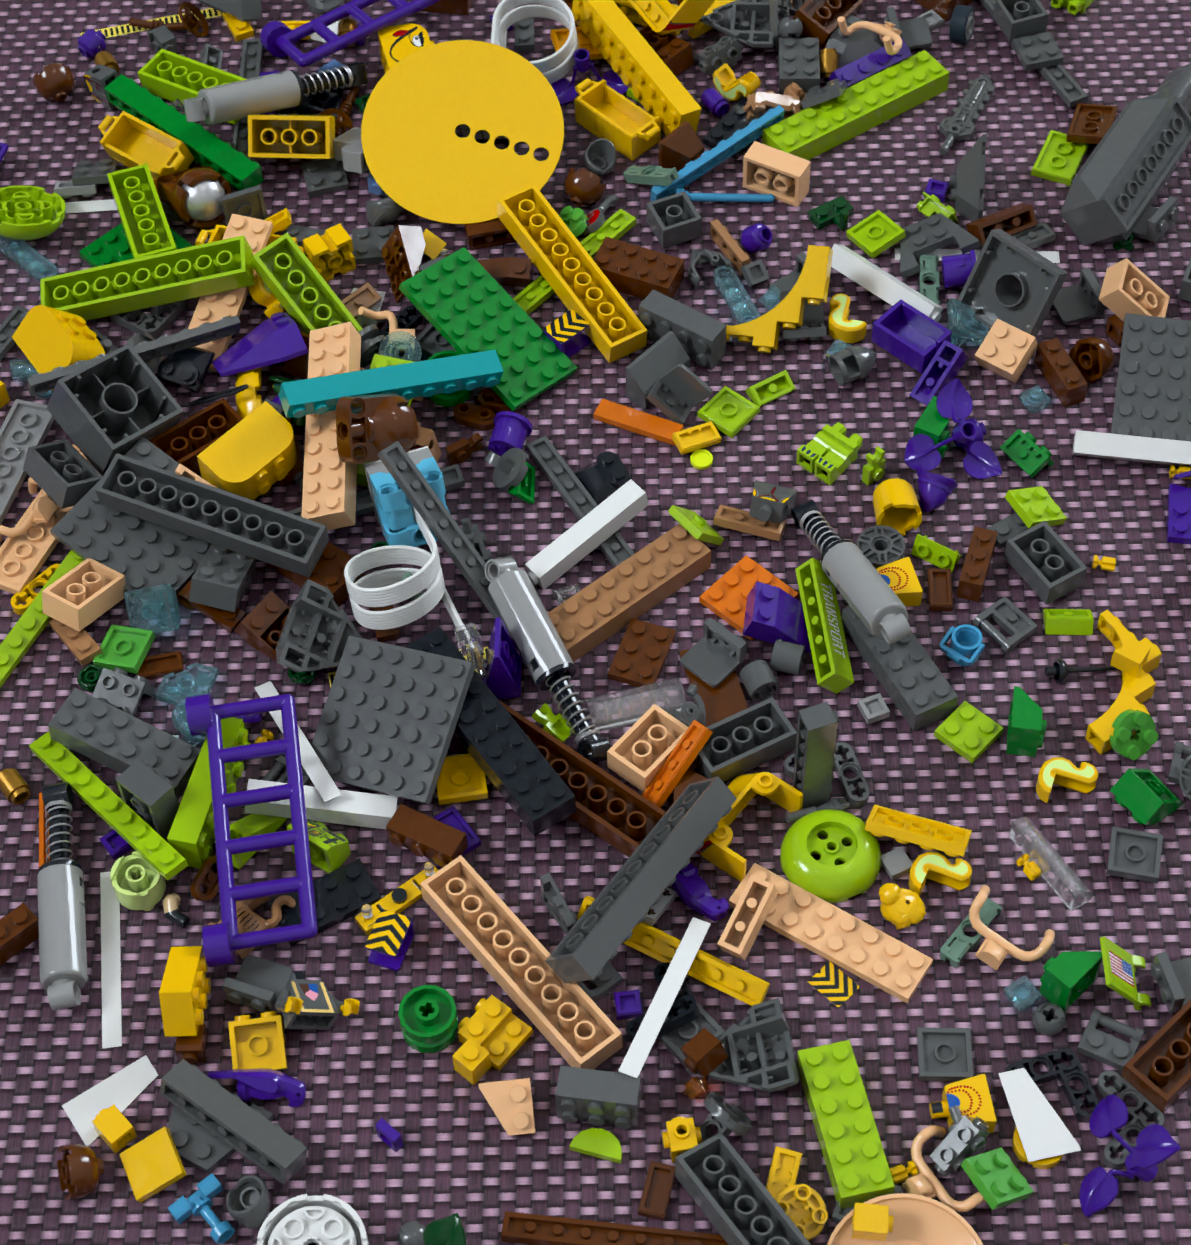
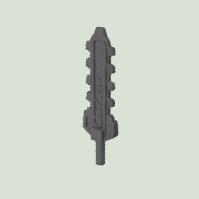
(961, 125)

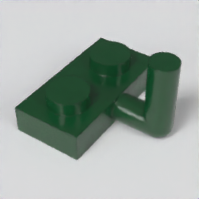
(832, 212)

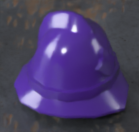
(933, 489)

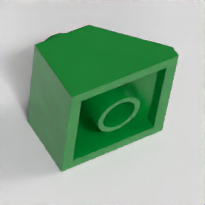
(934, 426)
(1024, 725)
(1145, 796)
(1069, 976)

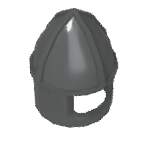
(851, 364)

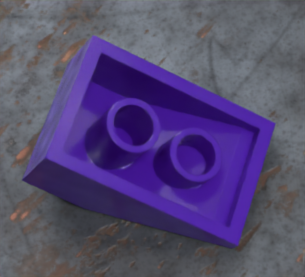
(774, 616)
(503, 663)

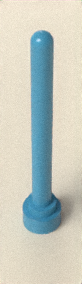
(724, 197)

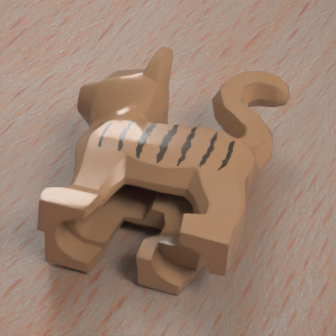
(250, 922)

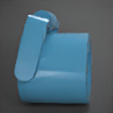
(964, 644)

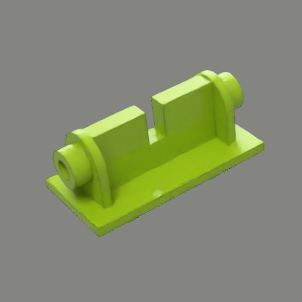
(932, 205)
(935, 553)

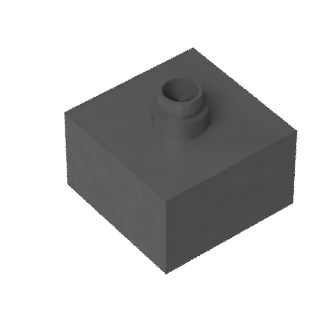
(112, 406)

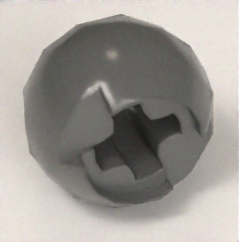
(790, 27)
(1047, 1010)
(411, 1233)

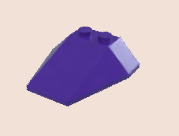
(267, 344)

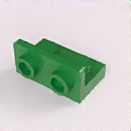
(1025, 453)

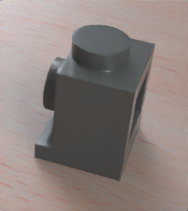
(162, 38)

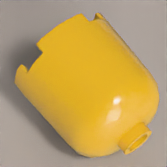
(897, 505)

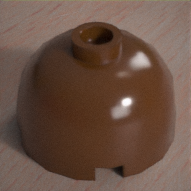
(54, 82)
(583, 187)
(1092, 358)
(78, 1170)

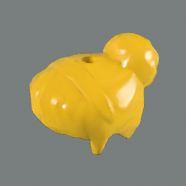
(895, 908)

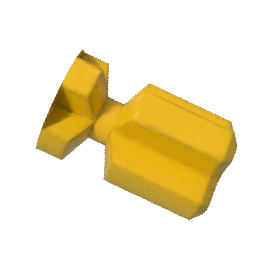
(1173, 471)
(1105, 563)
(266, 735)
(1031, 869)
(900, 1173)

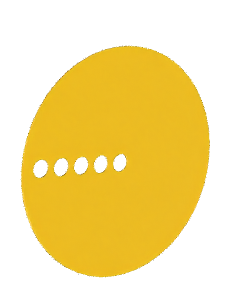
(414, 118)

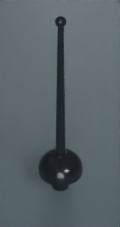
(1061, 671)

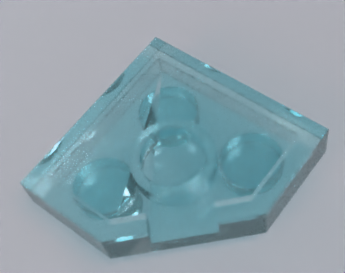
(963, 322)
(194, 681)

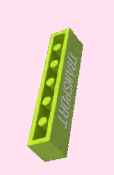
(824, 627)

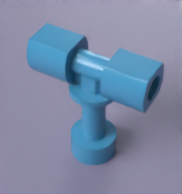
(199, 1204)

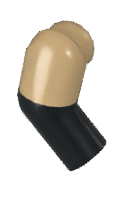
(171, 911)

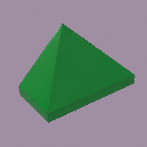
(526, 488)

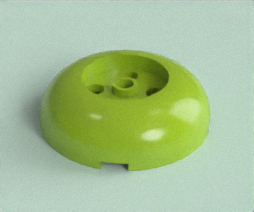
(29, 212)
(825, 877)

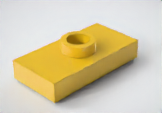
(696, 437)
(783, 1170)

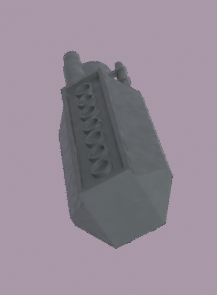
(1131, 163)

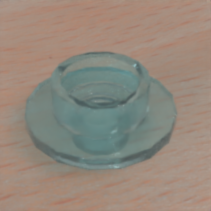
(401, 340)

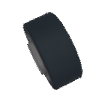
(961, 24)

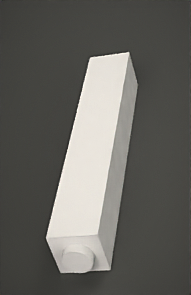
(881, 282)
(1132, 448)
(586, 534)
(348, 809)

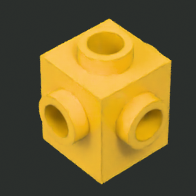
(680, 1136)

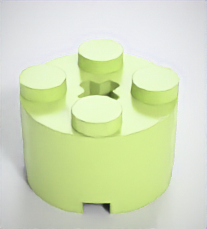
(137, 882)

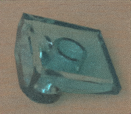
(153, 608)

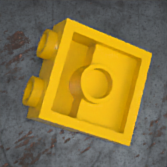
(495, 1030)
(258, 1042)

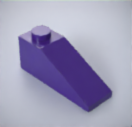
(939, 372)

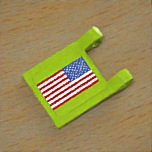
(1119, 972)

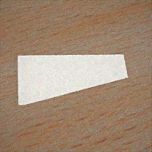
(117, 1090)
(1036, 1121)

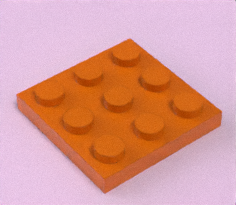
(729, 593)

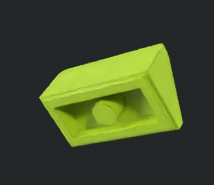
(771, 388)
(1068, 621)

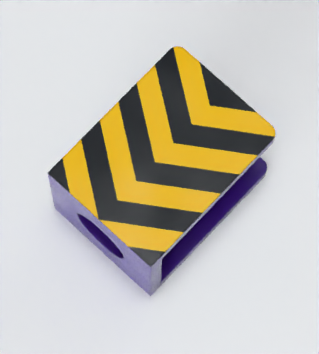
(567, 333)
(390, 940)

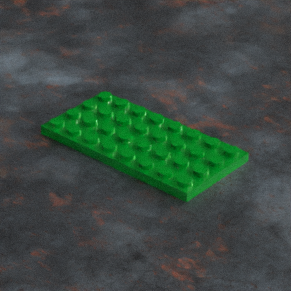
(481, 316)

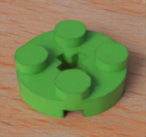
(574, 219)
(1144, 735)

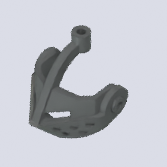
(704, 256)
(690, 710)

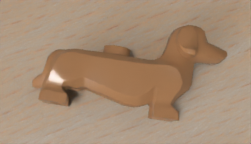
(763, 101)

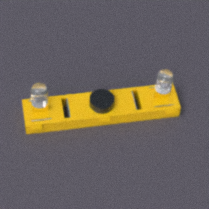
(396, 900)

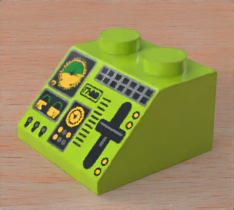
(327, 849)

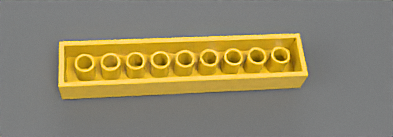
(636, 63)
(572, 272)

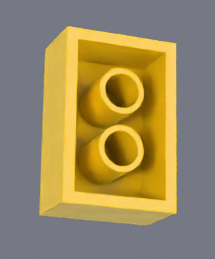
(184, 991)

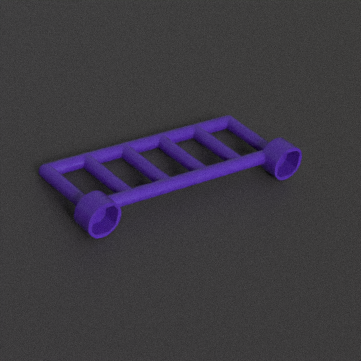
(281, 40)
(205, 718)

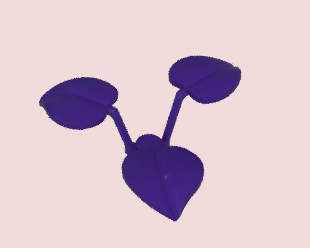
(566, 90)
(955, 403)
(1152, 1148)

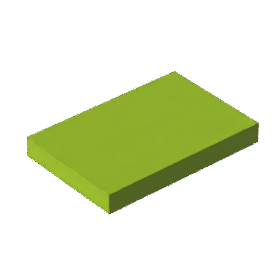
(1059, 159)

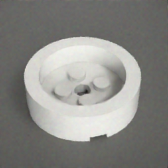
(313, 1220)

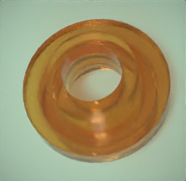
(695, 1087)

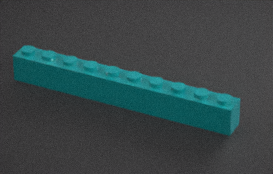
(407, 380)

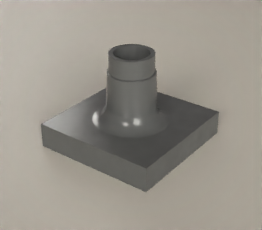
(1012, 284)

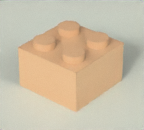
(1006, 350)

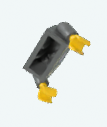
(310, 1005)

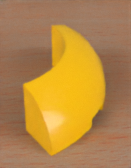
(248, 399)

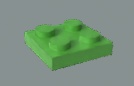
(124, 648)
(997, 1178)

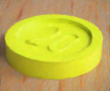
(701, 459)

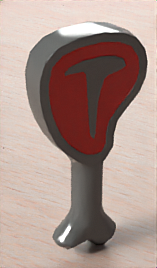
(596, 216)

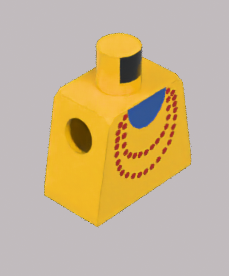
(903, 581)
(972, 1098)

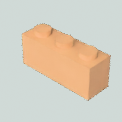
(748, 917)

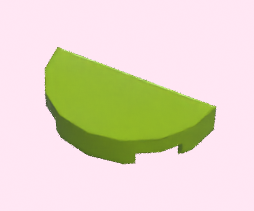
(597, 1143)

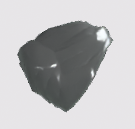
(600, 157)
(382, 212)
(249, 1201)

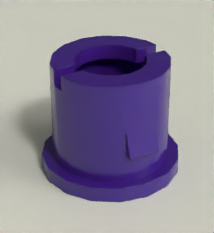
(957, 268)
(509, 432)

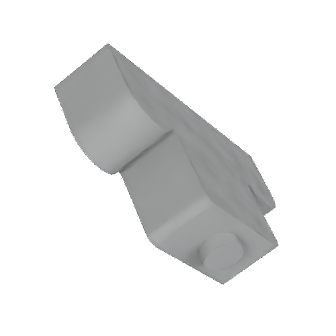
(349, 150)

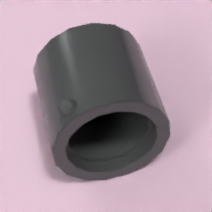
(787, 657)
(759, 680)

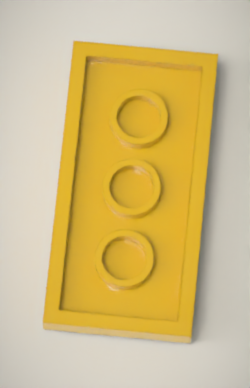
(918, 830)

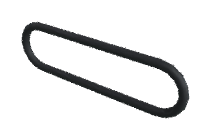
(204, 399)

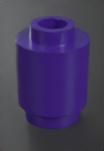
(714, 102)

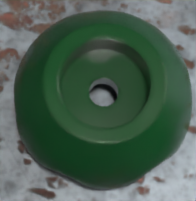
(85, 676)
(301, 678)

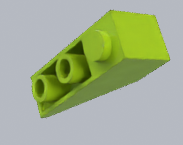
(250, 826)

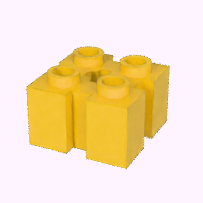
(331, 252)

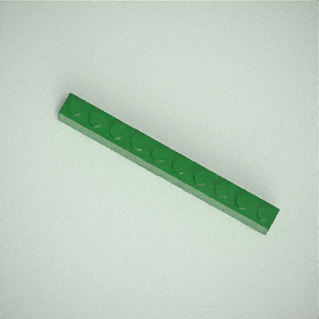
(204, 146)

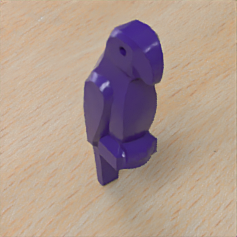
(697, 894)
(264, 1084)

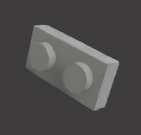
(67, 190)

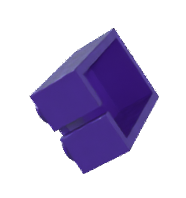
(909, 335)

